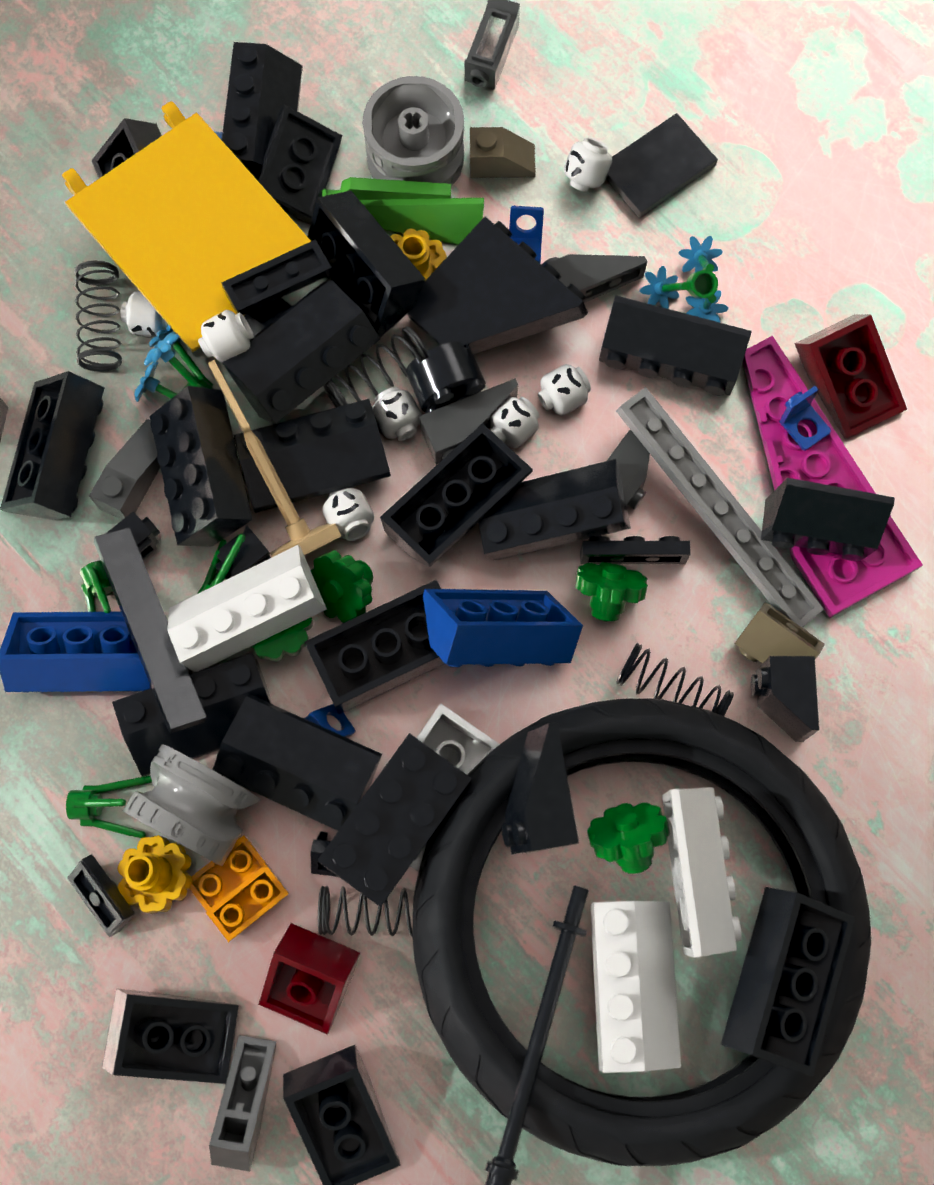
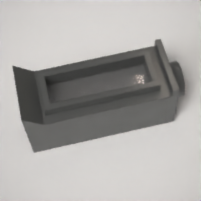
(492, 43)

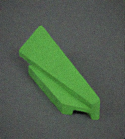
(416, 206)

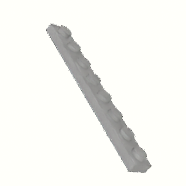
(718, 508)

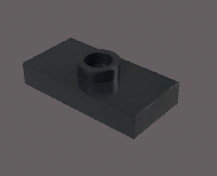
(100, 895)

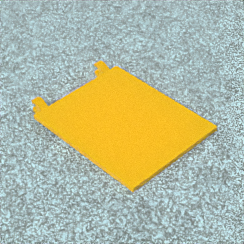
(183, 221)

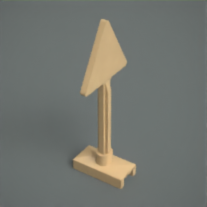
(296, 528)

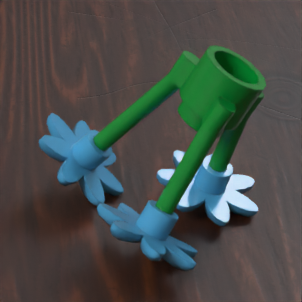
(700, 284)
(162, 349)

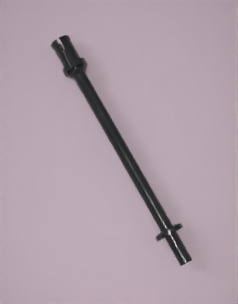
(502, 1167)

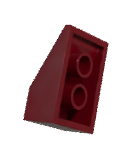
(852, 374)

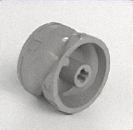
(414, 131)
(191, 805)

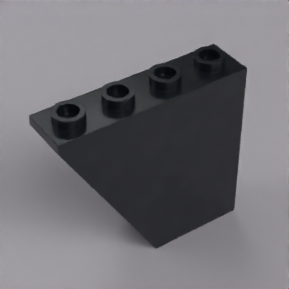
(493, 293)

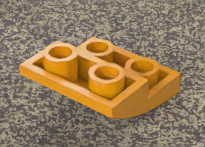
(238, 890)

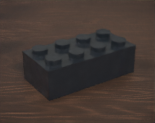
(200, 467)
(375, 651)
(394, 820)

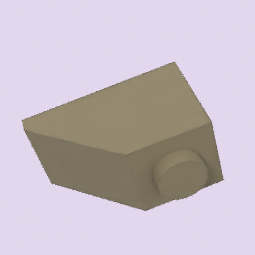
(500, 154)
(776, 635)

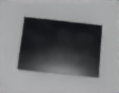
(298, 162)
(659, 165)

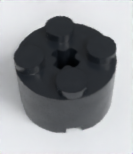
(445, 376)

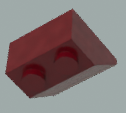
(308, 978)

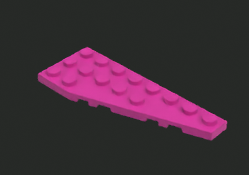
(831, 578)

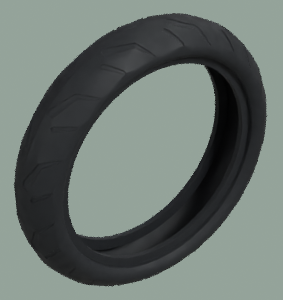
(564, 1113)

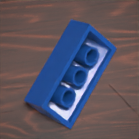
(499, 627)
(70, 653)

